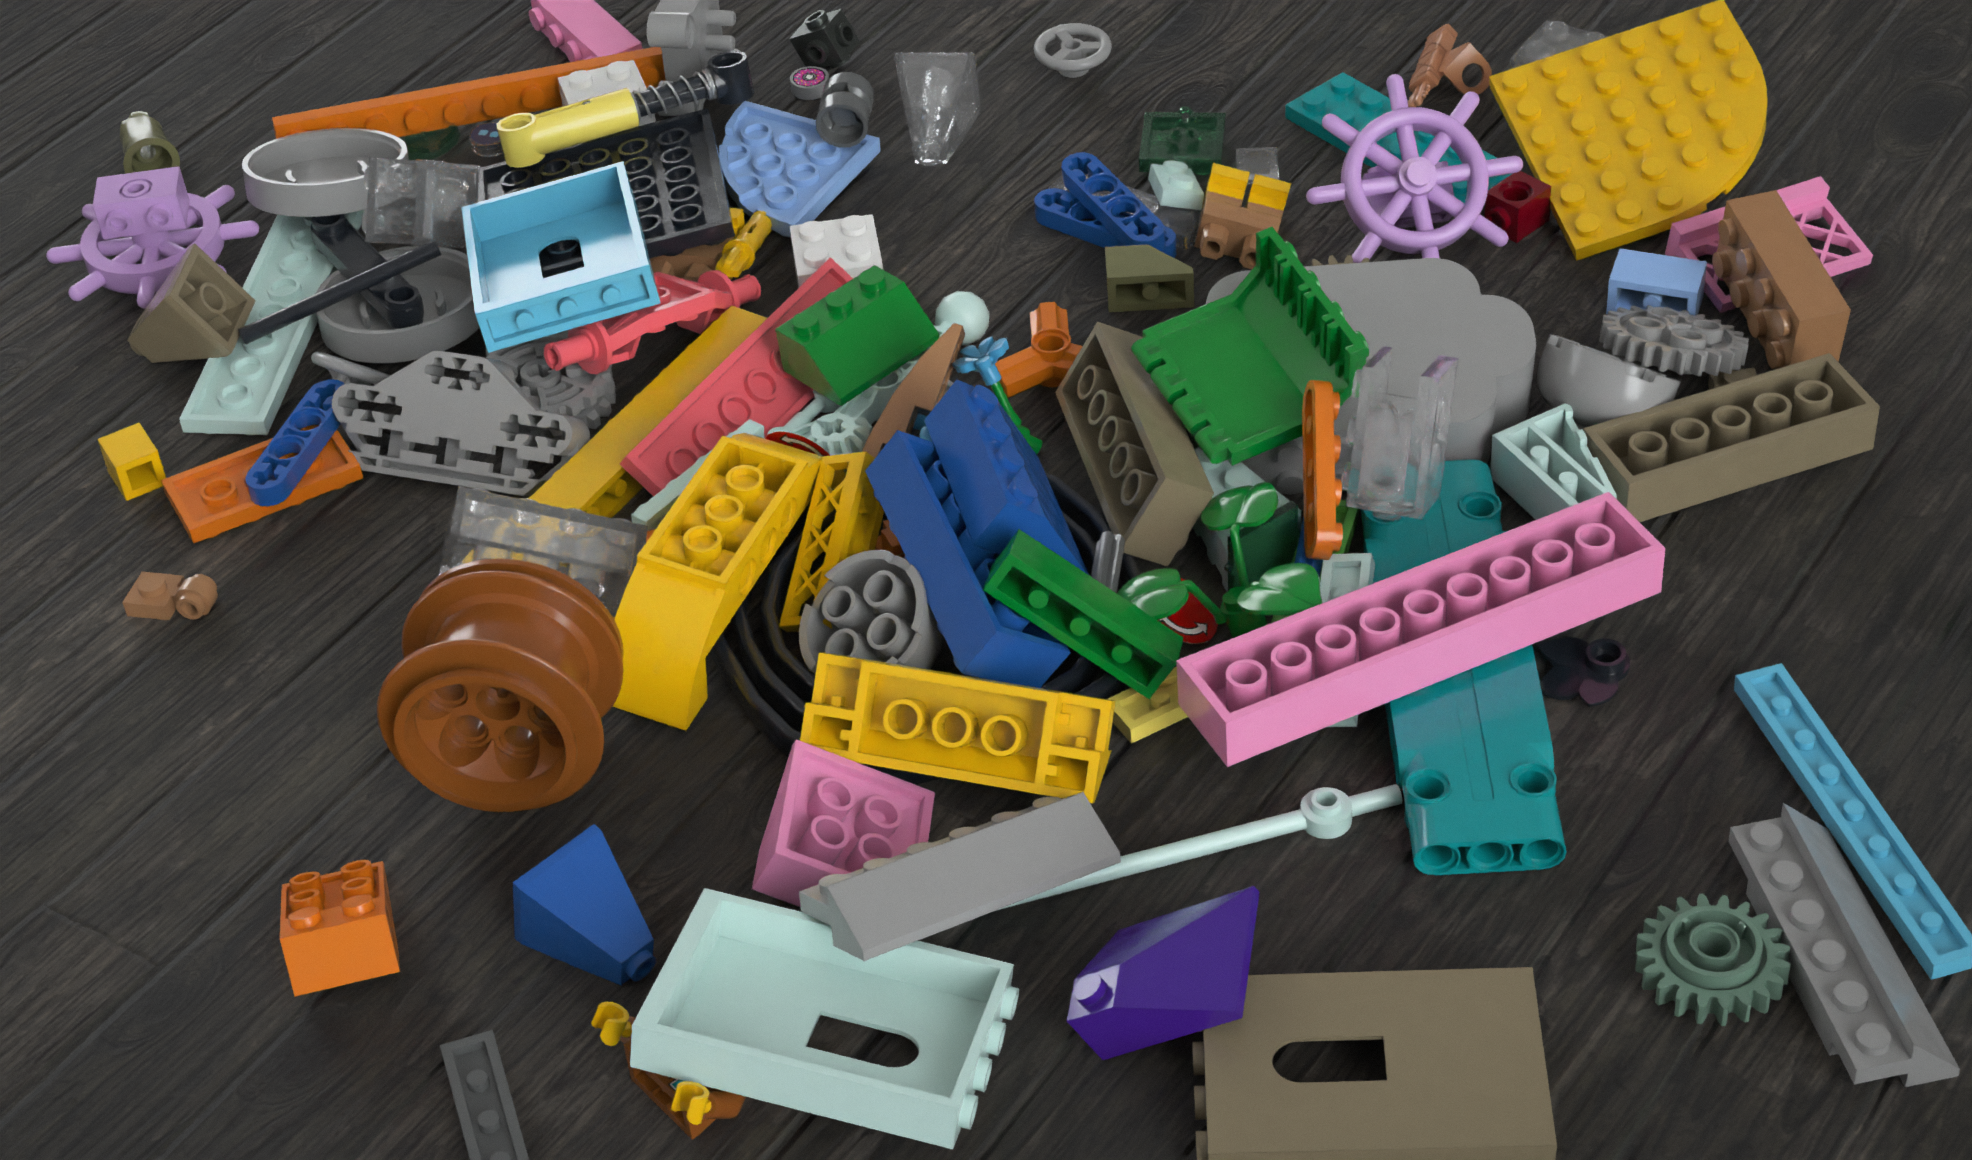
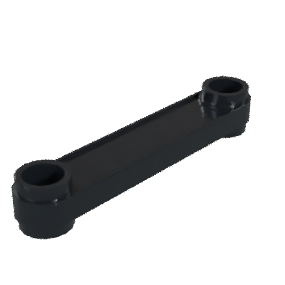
(351, 255)

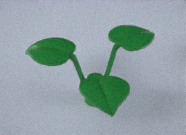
(1280, 591)

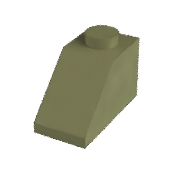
(1146, 279)

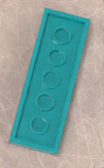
(1358, 106)

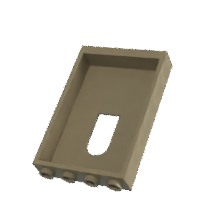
(1457, 1061)

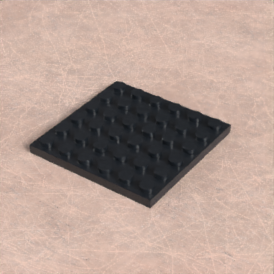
(672, 178)

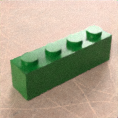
(1083, 614)

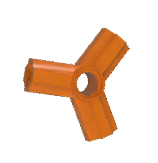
(1047, 357)

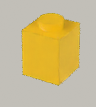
(132, 461)

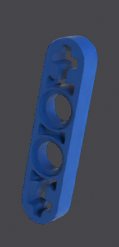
(1106, 207)
(1062, 212)
(274, 478)

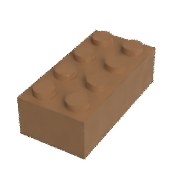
(1779, 281)

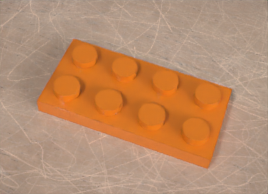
(217, 497)

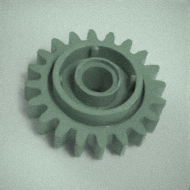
(1712, 959)

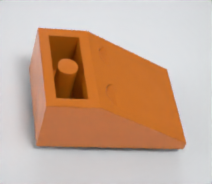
(338, 927)

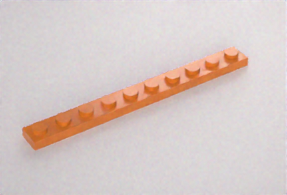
(463, 101)

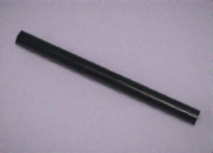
(339, 292)

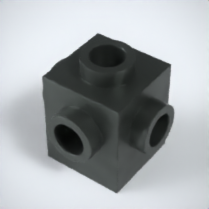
(830, 34)

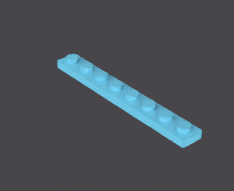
(1857, 821)

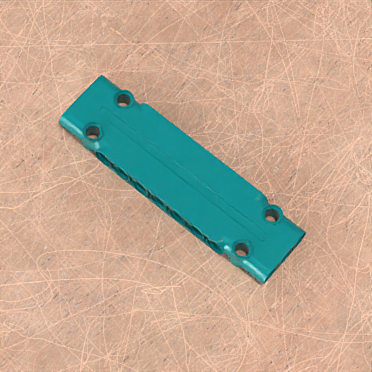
(1480, 742)

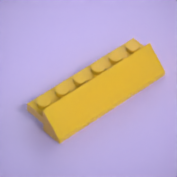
(959, 726)

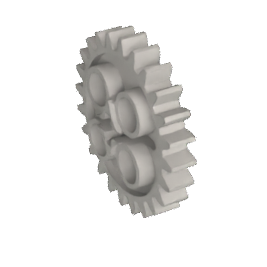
(1673, 340)

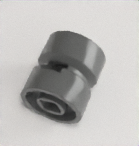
(845, 109)

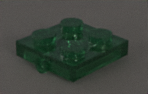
(1191, 141)

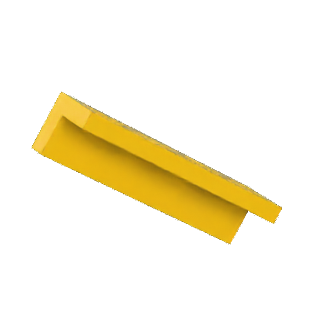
(852, 531)

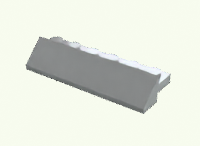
(961, 876)
(1839, 953)

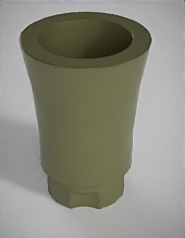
(146, 144)

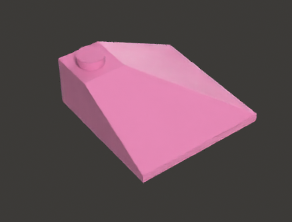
(834, 820)

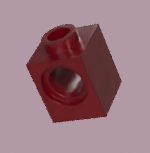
(1518, 205)

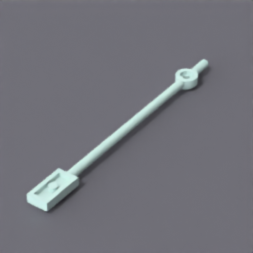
(1322, 813)

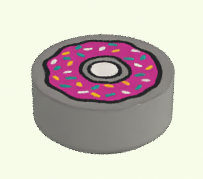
(808, 82)

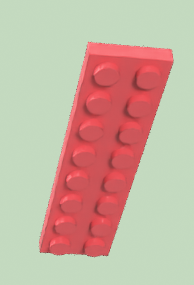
(739, 389)

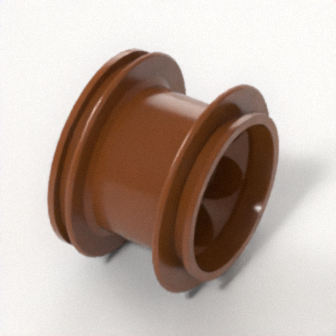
(502, 686)

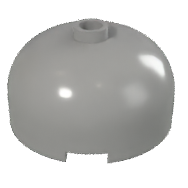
(1598, 383)
(874, 613)

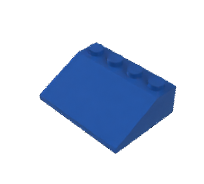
(996, 474)

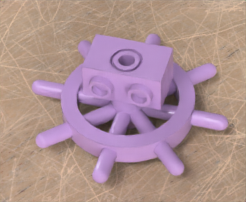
(1415, 188)
(154, 219)

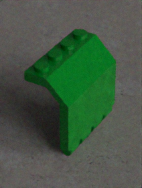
(1245, 359)

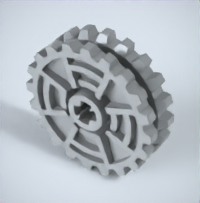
(558, 392)

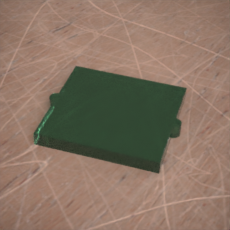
(1266, 545)

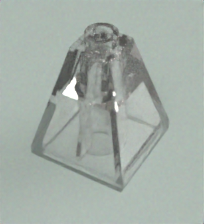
(937, 101)

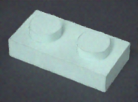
(1176, 185)

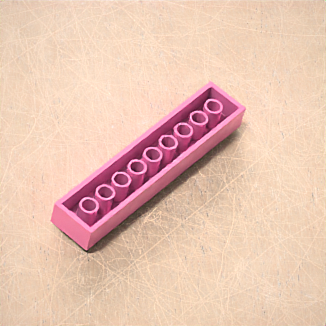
(1418, 627)

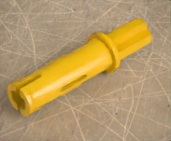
(740, 252)

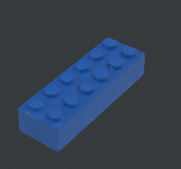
(924, 516)

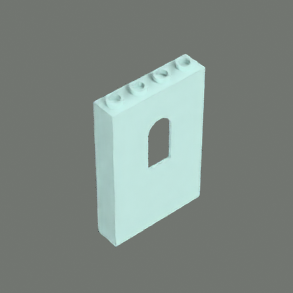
(758, 976)

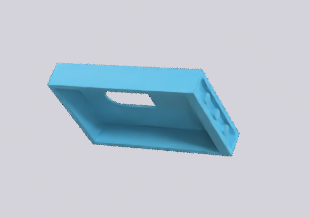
(505, 266)

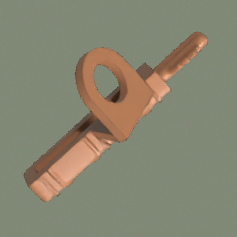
(1440, 61)

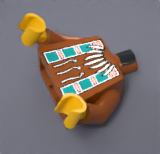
(685, 1102)

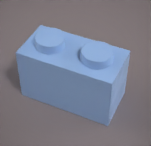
(1656, 281)

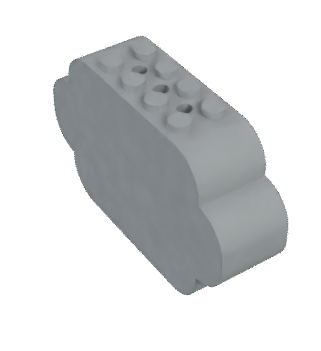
(1421, 313)

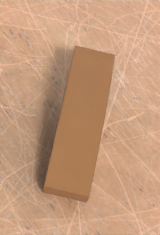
(918, 391)

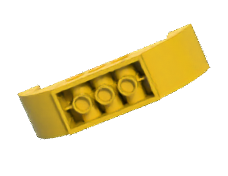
(703, 568)

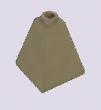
(192, 313)

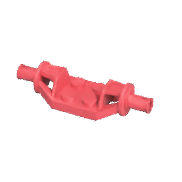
(682, 301)

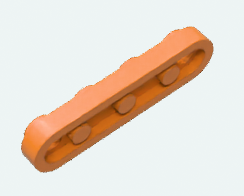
(1320, 454)

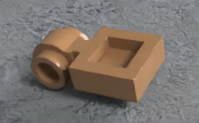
(161, 594)

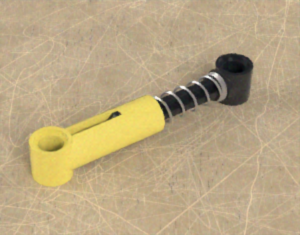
(529, 136)

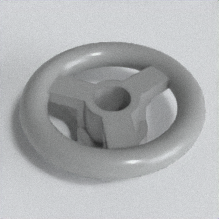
(1075, 56)
(348, 371)

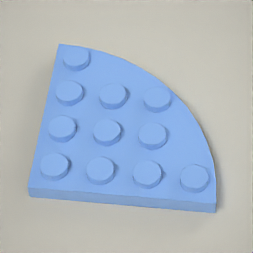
(784, 166)

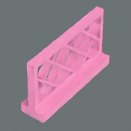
(1806, 202)

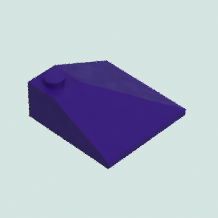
(1167, 976)

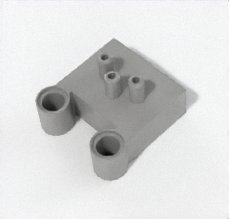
(688, 38)

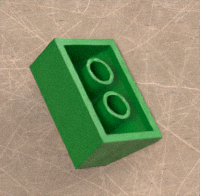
(855, 336)

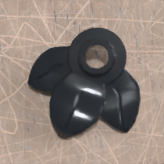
(1584, 669)

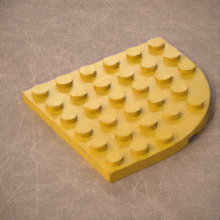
(1639, 125)

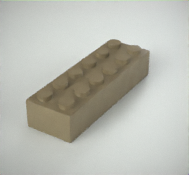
(1734, 436)
(1133, 447)

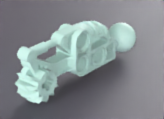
(850, 424)

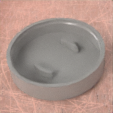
(316, 171)
(363, 335)

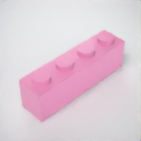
(581, 28)

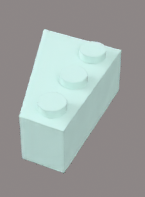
(1547, 463)

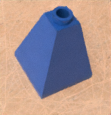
(584, 911)

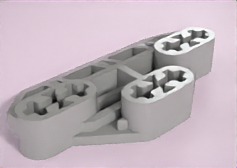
(466, 413)

